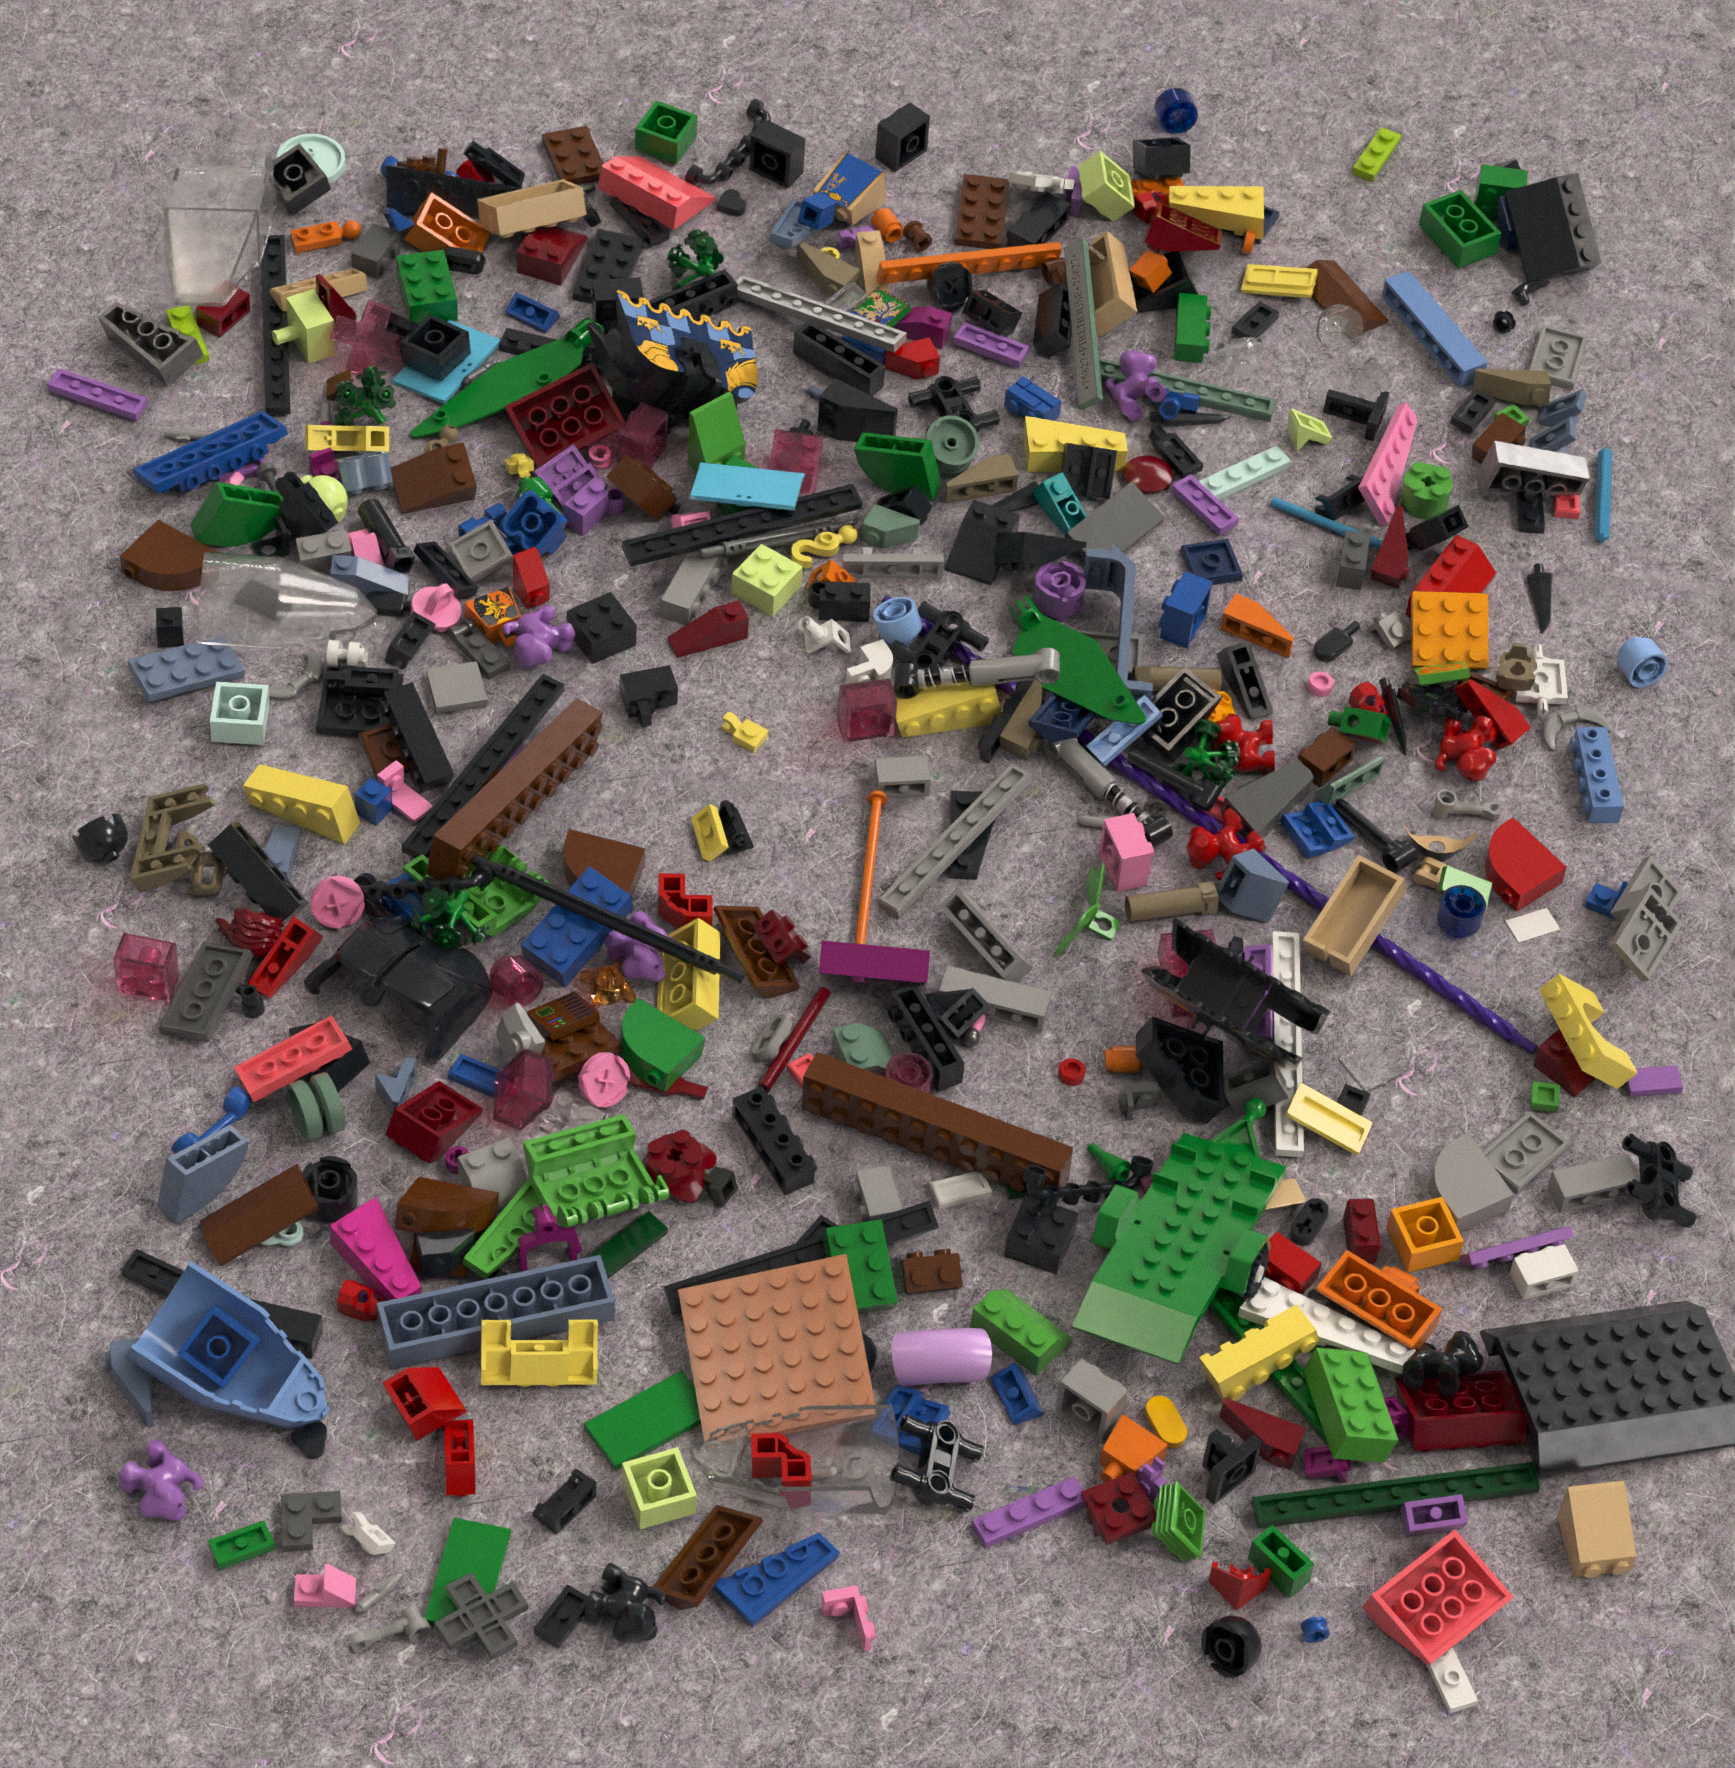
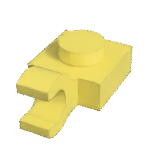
(519, 464)
(746, 734)

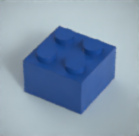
(1185, 609)
(219, 1345)

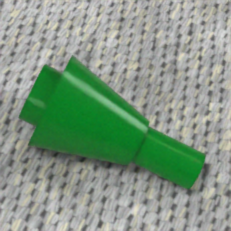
(1111, 1165)

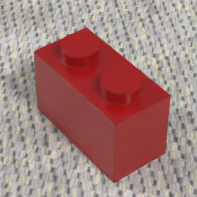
(1291, 1265)

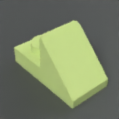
(1304, 427)

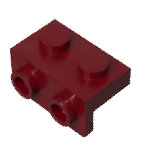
(780, 938)

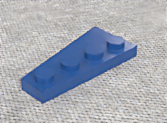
(772, 1581)

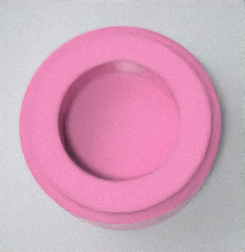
(1320, 684)

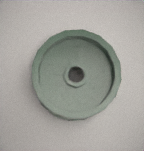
(953, 444)
(316, 1107)

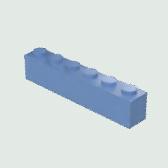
(1433, 328)

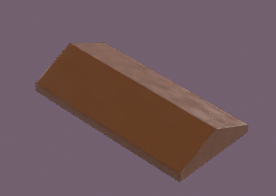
(1336, 288)
(761, 969)
(258, 1215)
(706, 1556)

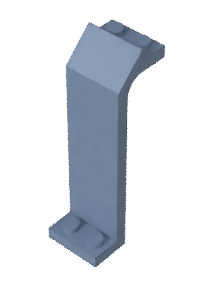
(1116, 573)

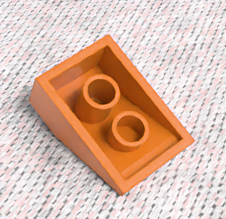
(442, 226)

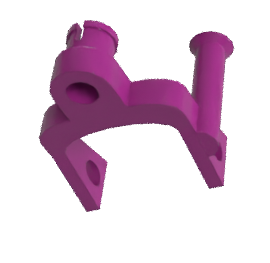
(547, 1231)

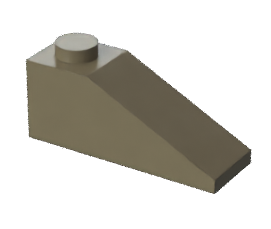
(825, 270)
(1516, 386)
(987, 478)
(1018, 735)

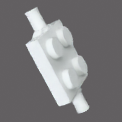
(1040, 183)
(1549, 683)

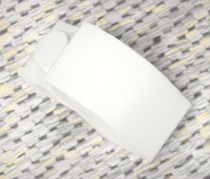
(874, 664)

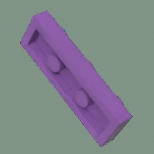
(991, 345)
(1205, 504)

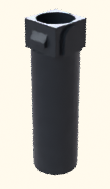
(391, 546)

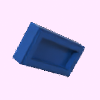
(474, 1074)

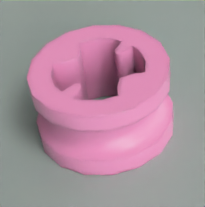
(599, 450)

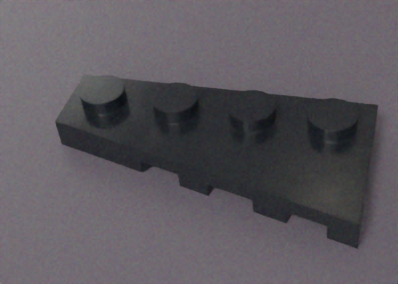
(969, 862)

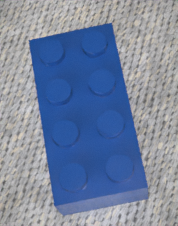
(568, 940)

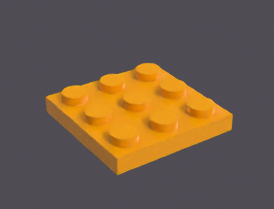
(1449, 629)

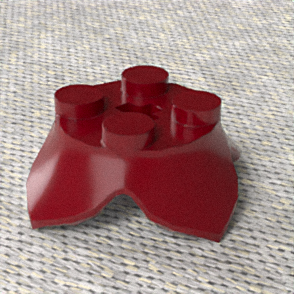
(680, 1163)

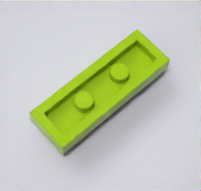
(1376, 154)
(184, 321)

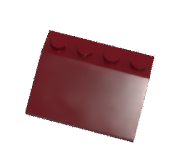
(1177, 231)
(564, 414)
(1478, 1415)

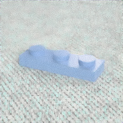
(1121, 735)

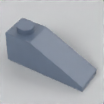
(368, 575)
(283, 847)
(130, 1379)

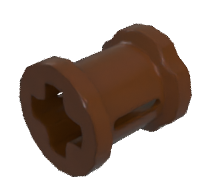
(917, 235)

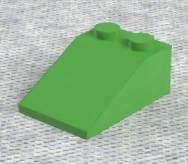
(715, 433)

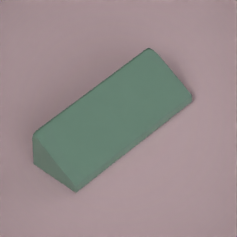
(1351, 781)

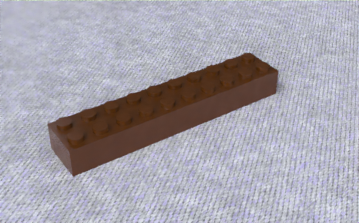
(516, 791)
(930, 1124)

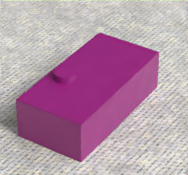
(874, 961)

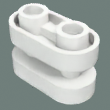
(353, 656)

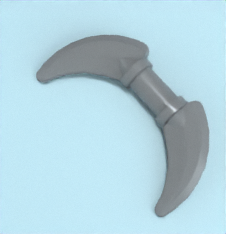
(311, 674)
(1556, 721)

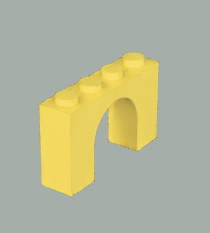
(1574, 1011)

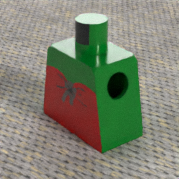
(1371, 725)

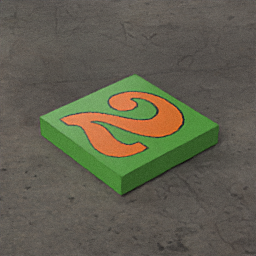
(1441, 673)

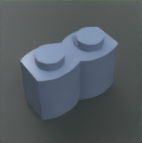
(364, 472)

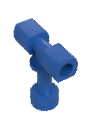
(1174, 402)
(496, 513)

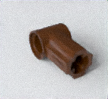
(1055, 271)

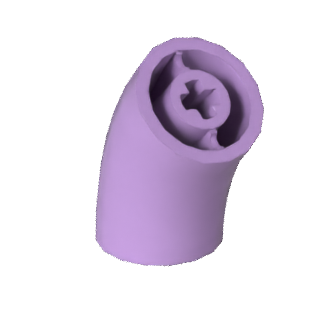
(941, 1356)

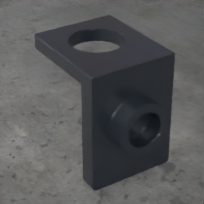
(280, 542)

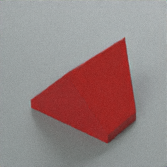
(1238, 1585)

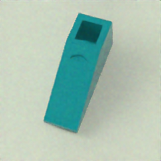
(1059, 502)

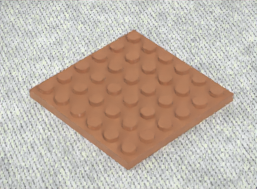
(775, 1343)

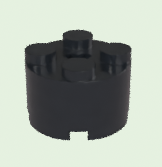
(333, 1187)

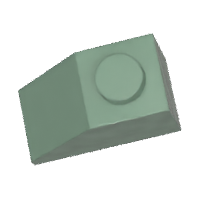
(888, 527)

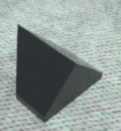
(957, 1009)

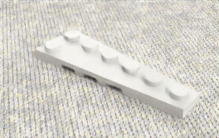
(1330, 1325)

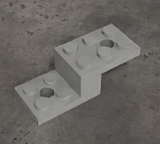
(1646, 918)

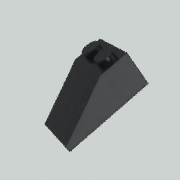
(1168, 292)
(850, 412)
(976, 539)
(1029, 549)
(1181, 704)

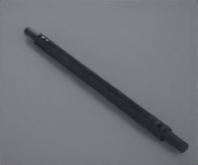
(609, 919)

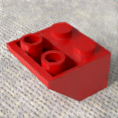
(423, 1399)

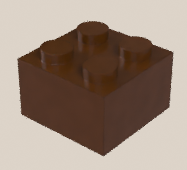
(643, 486)

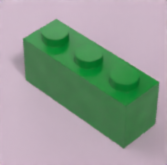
(1192, 328)

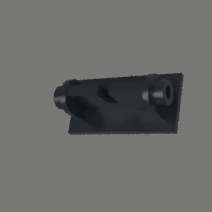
(734, 828)

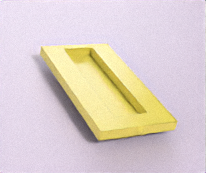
(1279, 281)
(1328, 1119)

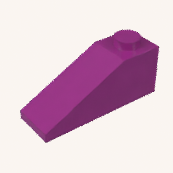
(926, 323)

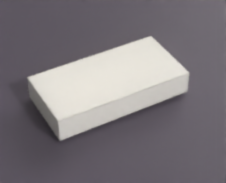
(960, 1189)

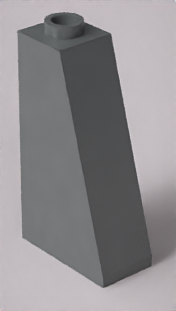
(1268, 798)

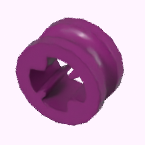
(450, 1157)

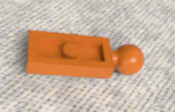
(323, 235)

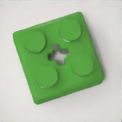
(1179, 1522)

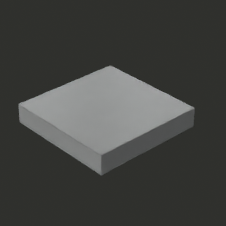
(481, 551)
(456, 687)

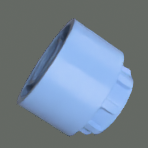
(898, 620)
(1641, 661)

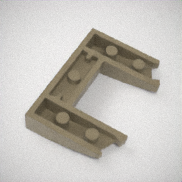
(152, 863)

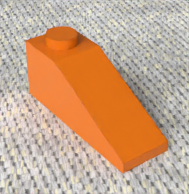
(1253, 623)

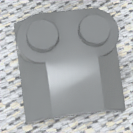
(517, 1033)

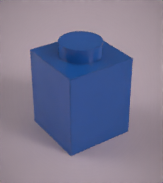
(817, 211)
(373, 801)

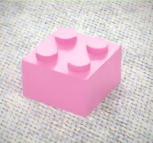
(1126, 852)

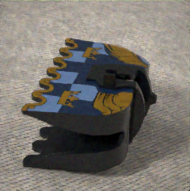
(673, 358)
(1226, 991)

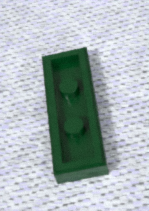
(630, 1243)

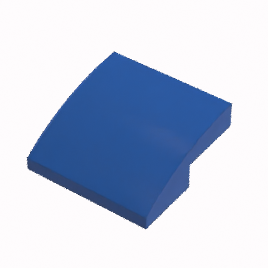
(1317, 829)
(912, 1403)

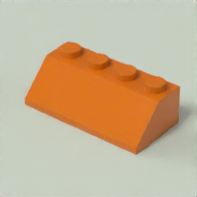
(1380, 1300)

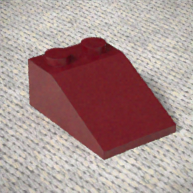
(549, 253)
(432, 1121)

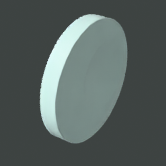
(323, 150)

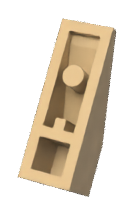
(868, 254)

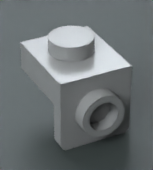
(1390, 628)

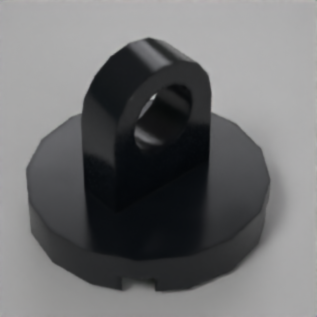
(950, 285)

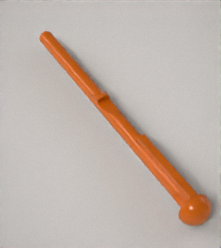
(876, 799)

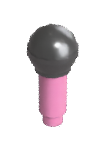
(972, 1035)

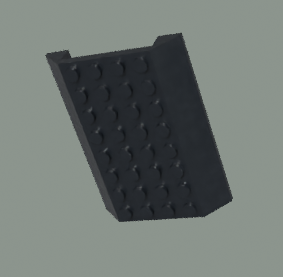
(1619, 1385)

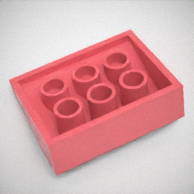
(652, 190)
(1437, 1599)

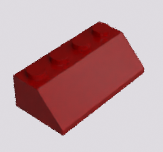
(1457, 570)

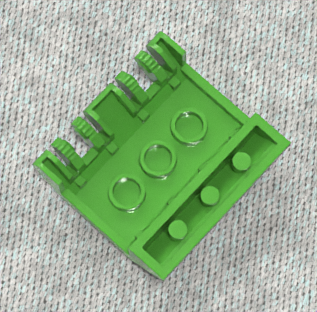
(495, 905)
(590, 1172)

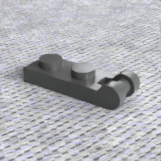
(479, 648)

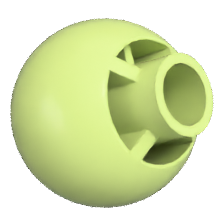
(331, 493)

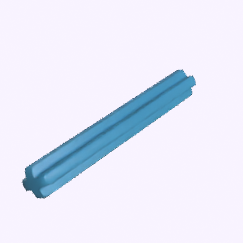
(1603, 495)

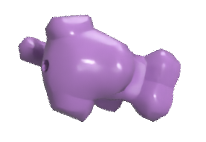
(1136, 368)
(537, 637)
(642, 960)
(160, 1483)

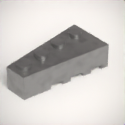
(155, 346)
(1531, 471)

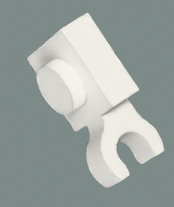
(371, 1537)

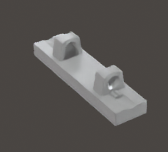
(894, 565)

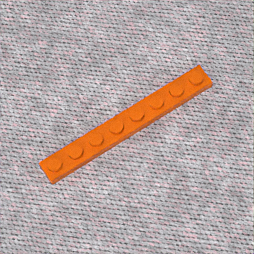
(975, 261)

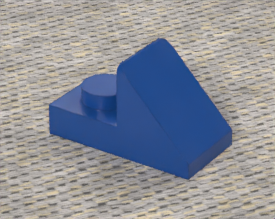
(1604, 899)

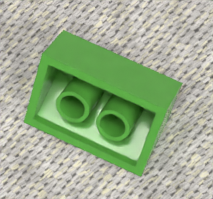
(1019, 1330)

